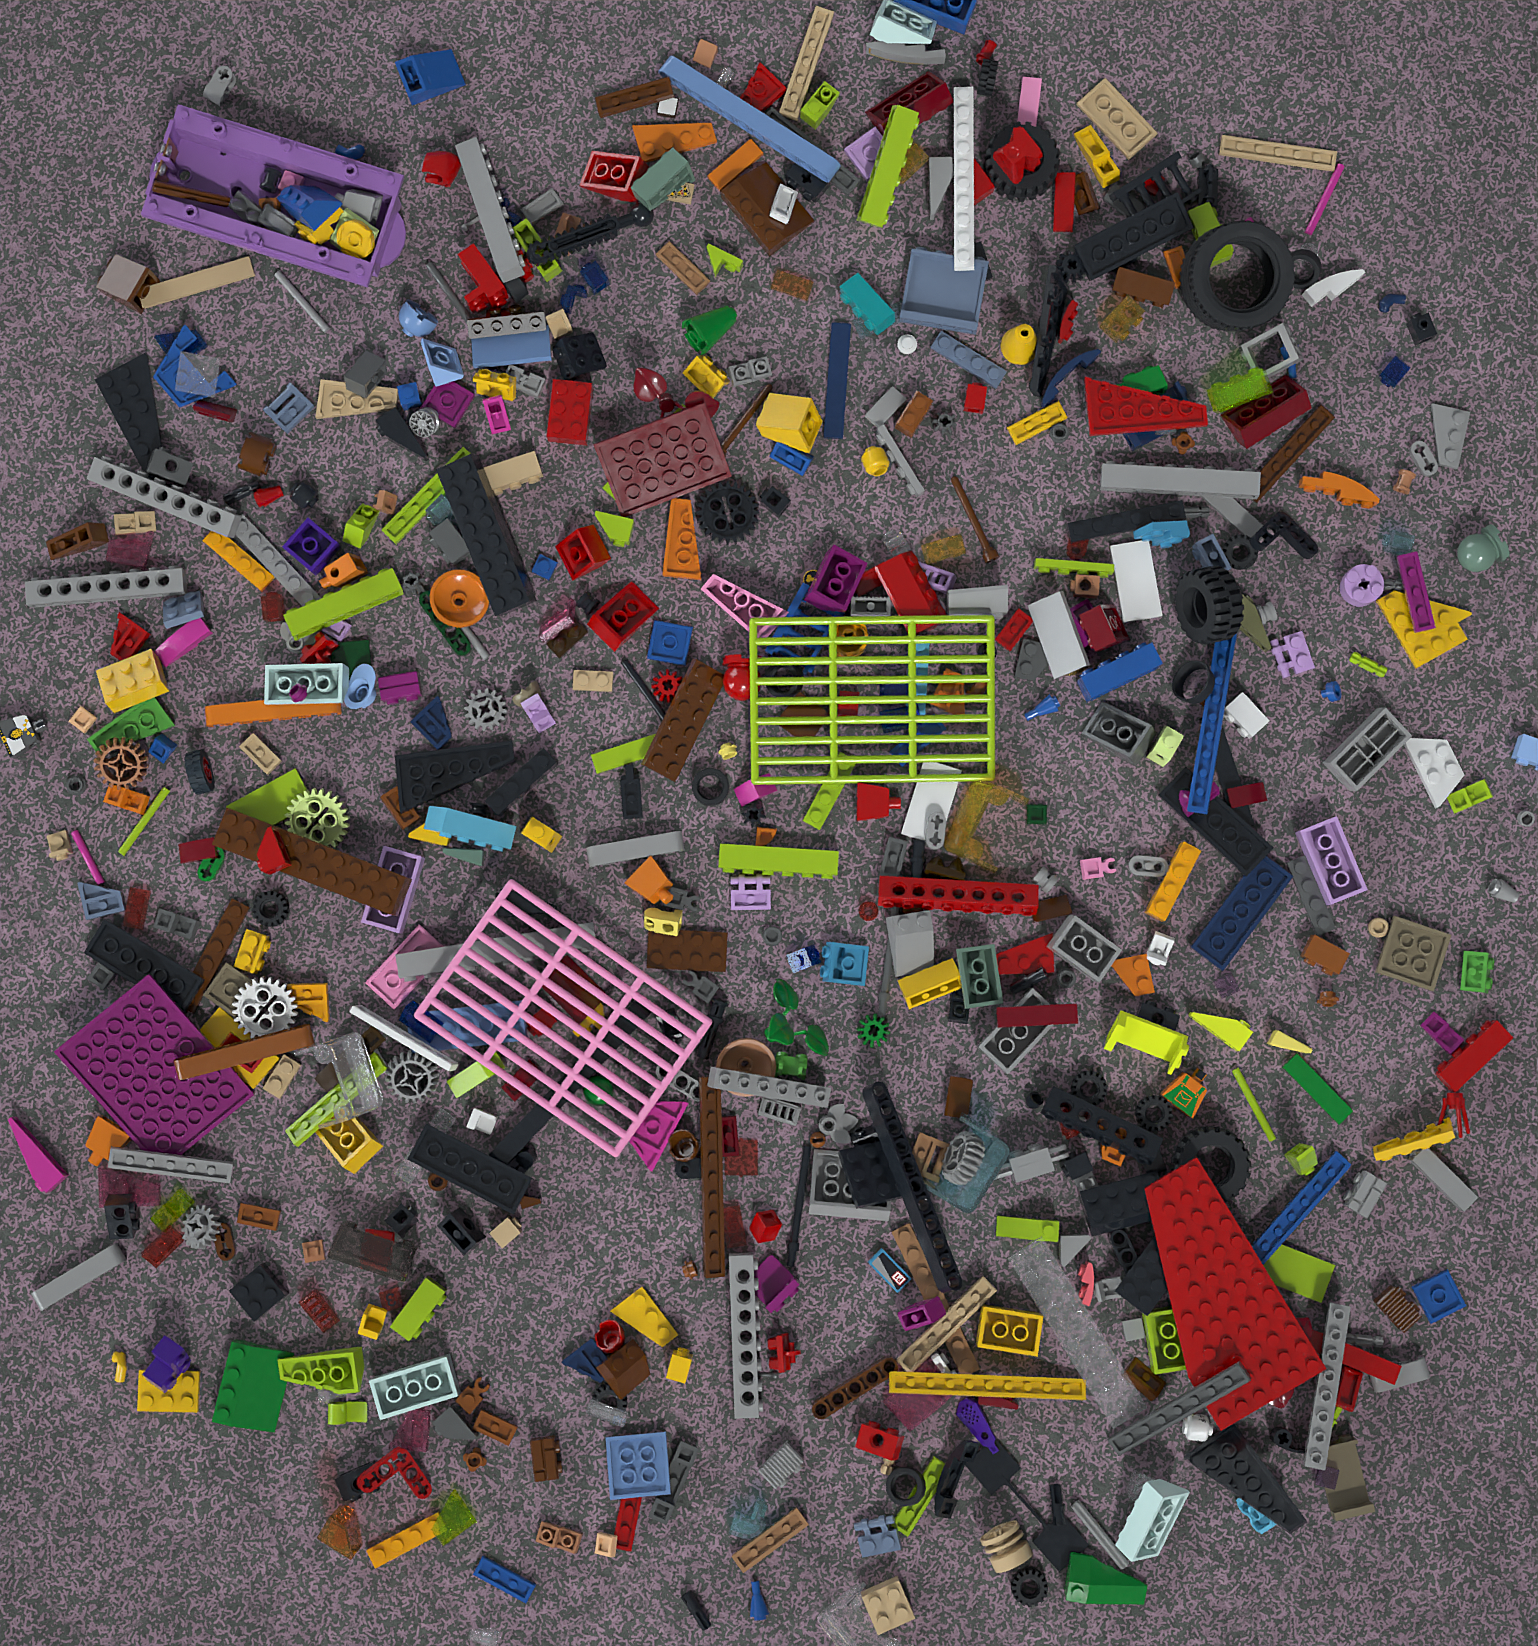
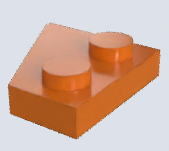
(1135, 974)

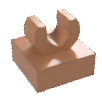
(386, 502)
(313, 1251)

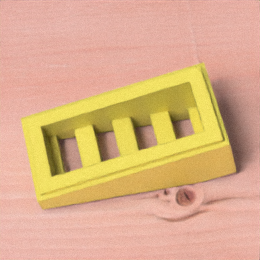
(1284, 1041)

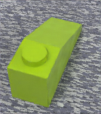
(473, 1076)
(1302, 1158)
(1027, 1228)

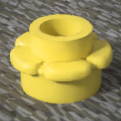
(727, 751)

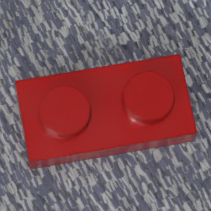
(1014, 630)

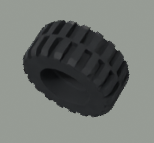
(1032, 184)
(1209, 604)
(1230, 1144)

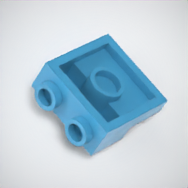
(1163, 533)
(844, 963)

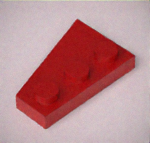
(1027, 957)

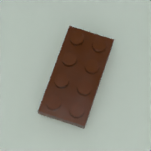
(688, 951)

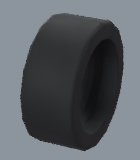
(1315, 262)
(515, 288)
(774, 690)
(710, 772)
(921, 1486)

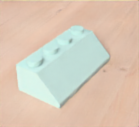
(323, 681)
(1151, 1519)

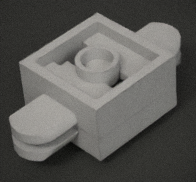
(1031, 1162)

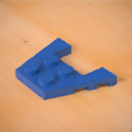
(167, 371)

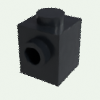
(1421, 328)
(1076, 1165)

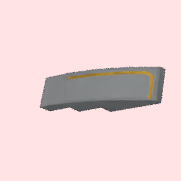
(905, 54)

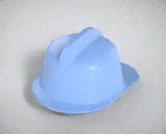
(361, 687)

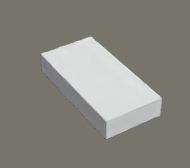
(783, 203)

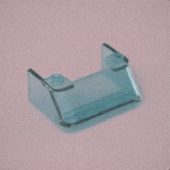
(969, 1196)

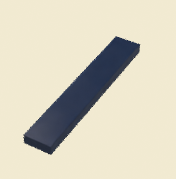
(837, 380)

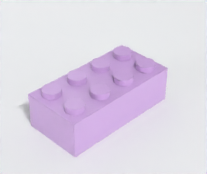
(1331, 860)
(403, 864)

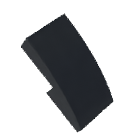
(957, 1010)

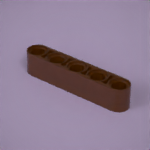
(849, 1396)

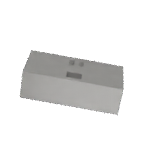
(1377, 734)

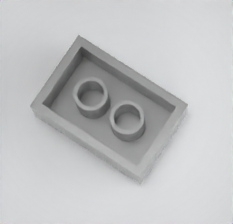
(1084, 948)

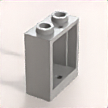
(1288, 341)

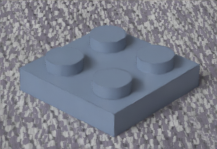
(183, 609)

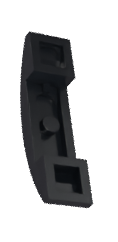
(950, 1476)

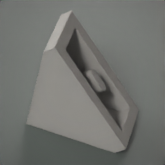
(1070, 1245)

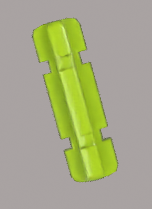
(1368, 664)

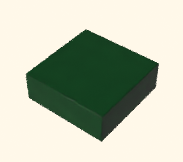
(1037, 814)

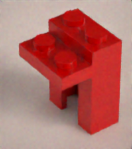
(488, 285)

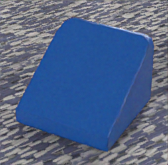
(162, 747)

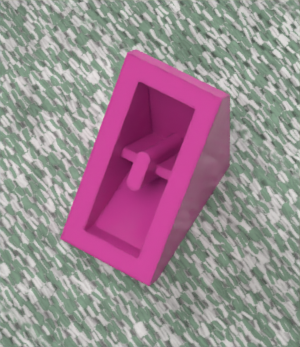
(496, 414)
(749, 792)

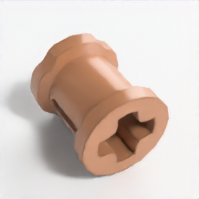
(1404, 481)

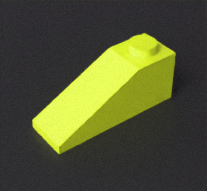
(1230, 1031)

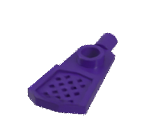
(980, 1423)

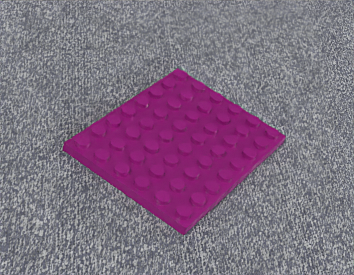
(131, 1072)

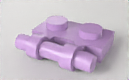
(1297, 651)
(750, 899)

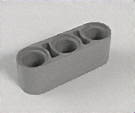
(688, 1089)
(1410, 1373)

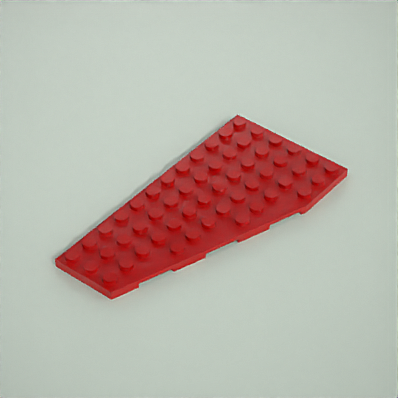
(1224, 1297)

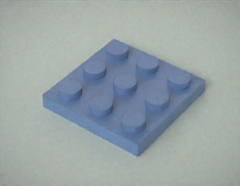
(638, 1465)

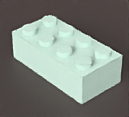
(414, 1386)

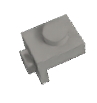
(1105, 1288)

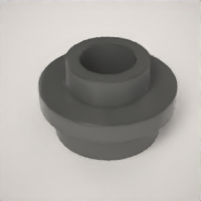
(1059, 426)
(70, 785)
(1059, 978)

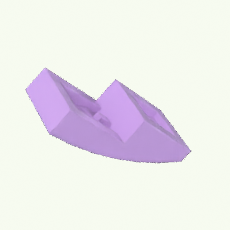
(538, 713)

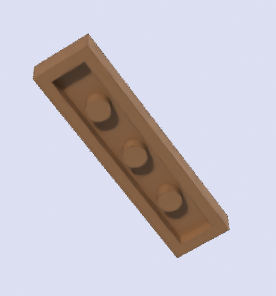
(770, 1539)

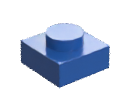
(544, 567)

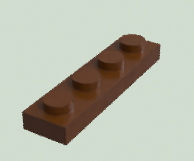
(634, 97)

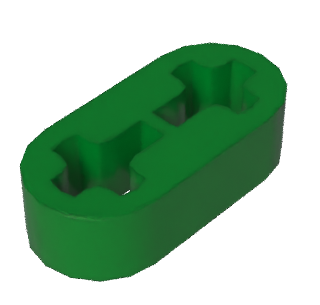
(215, 866)

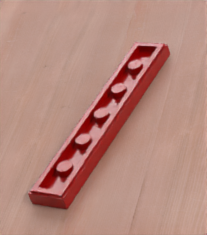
(1362, 1360)

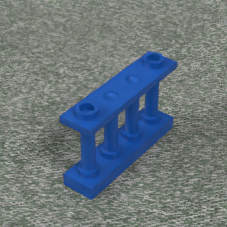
(786, 630)

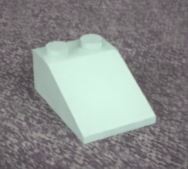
(902, 25)

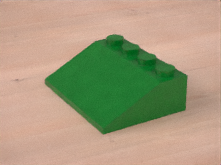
(251, 1387)

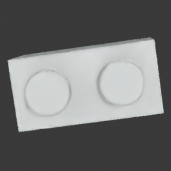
(1245, 716)

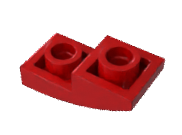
(1065, 327)

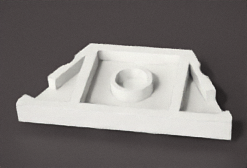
(1435, 767)

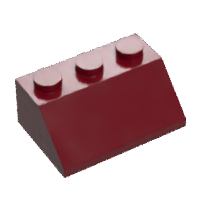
(574, 989)

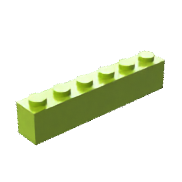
(888, 166)
(343, 604)
(778, 859)

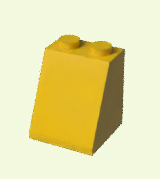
(790, 421)

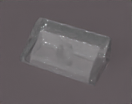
(606, 1413)

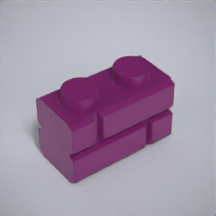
(400, 687)
(921, 1313)

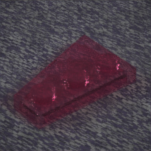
(143, 1191)

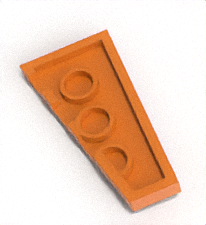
(658, 139)
(681, 547)

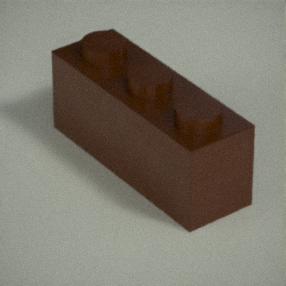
(1143, 287)

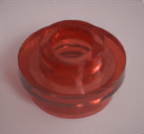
(863, 906)

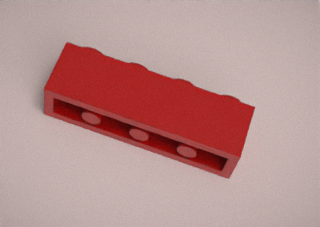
(1473, 1055)

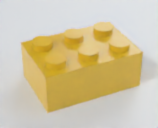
(132, 680)
(1009, 1330)

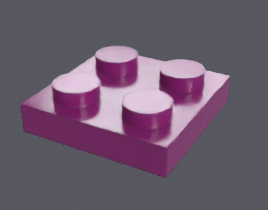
(449, 402)

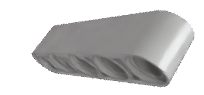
(635, 848)
(78, 1276)

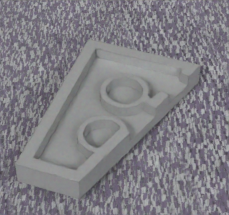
(1449, 432)

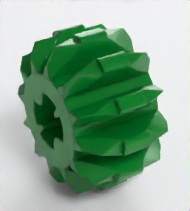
(867, 1027)

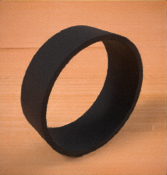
(1182, 674)

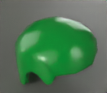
(604, 1084)

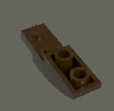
(327, 1077)

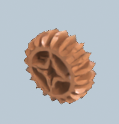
(129, 763)

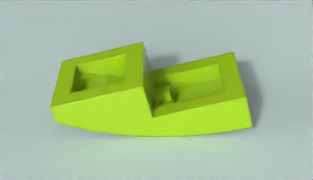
(1469, 796)

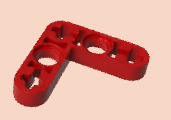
(401, 1467)

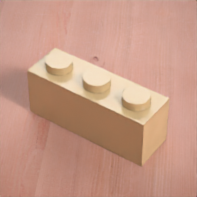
(514, 472)

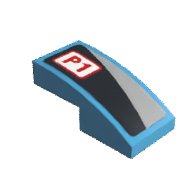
(889, 1270)

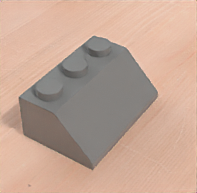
(978, 601)

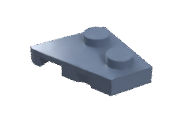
(100, 901)

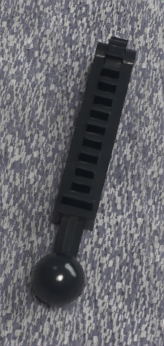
(589, 234)

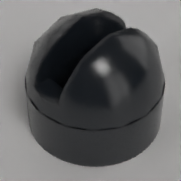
(1034, 1100)

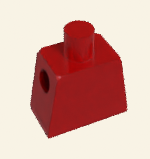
(874, 802)

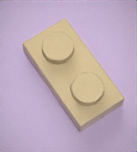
(593, 681)
(260, 753)
(282, 1076)

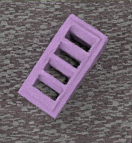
(944, 574)

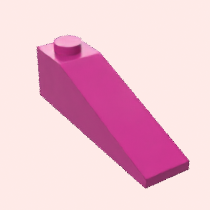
(40, 1163)

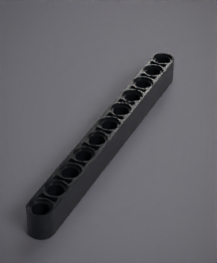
(539, 1116)
(919, 1194)

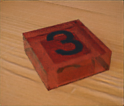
(391, 1299)

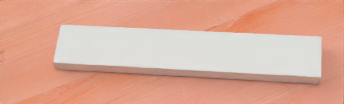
(404, 1037)

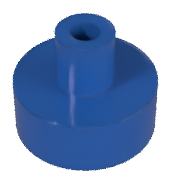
(1332, 691)

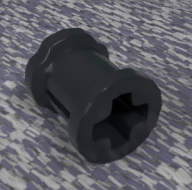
(270, 180)

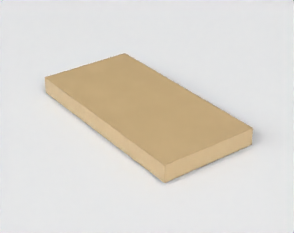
(1116, 118)

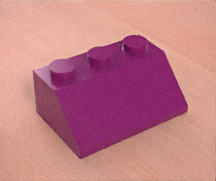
(835, 580)

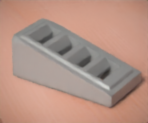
(793, 1121)

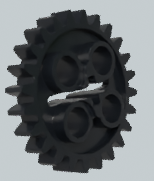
(711, 517)

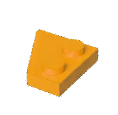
(312, 999)

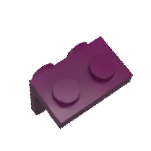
(774, 1283)

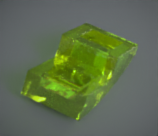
(172, 1209)

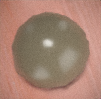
(531, 690)

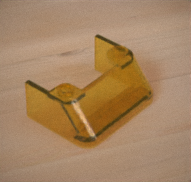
(960, 833)

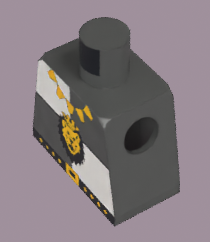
(21, 734)

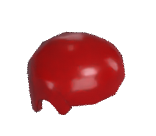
(610, 1341)

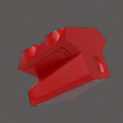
(1018, 155)

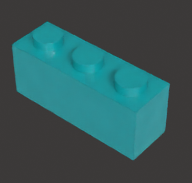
(867, 304)

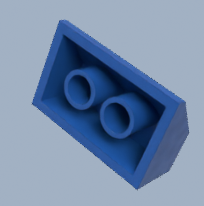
(308, 204)

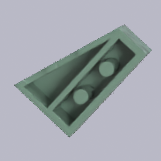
(662, 179)

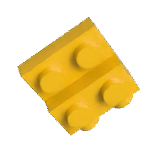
(322, 233)

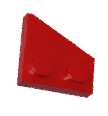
(127, 638)

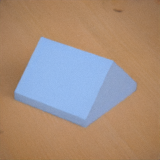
(442, 362)

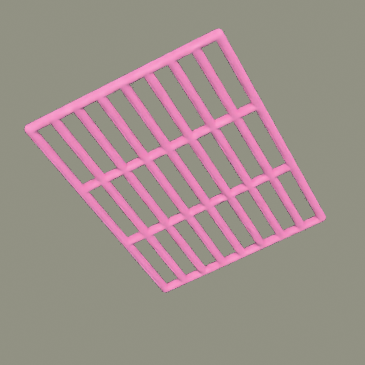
(531, 995)

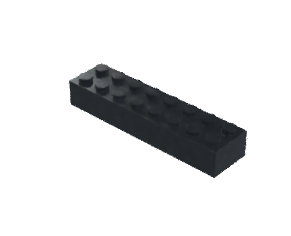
(486, 535)

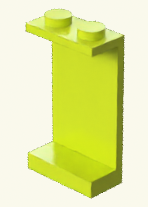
(1148, 1038)

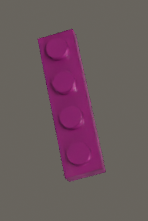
(1415, 592)

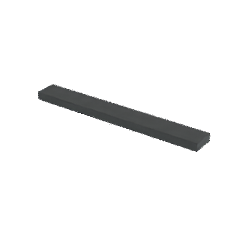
(1179, 1408)

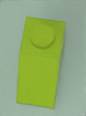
(617, 528)

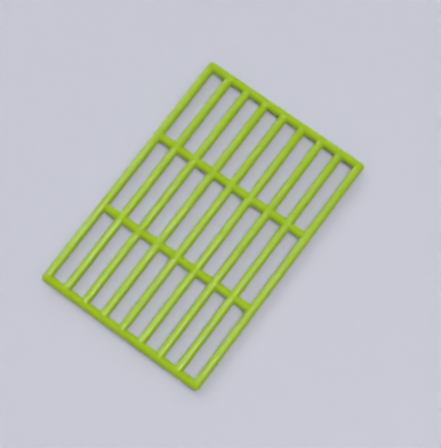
(833, 699)

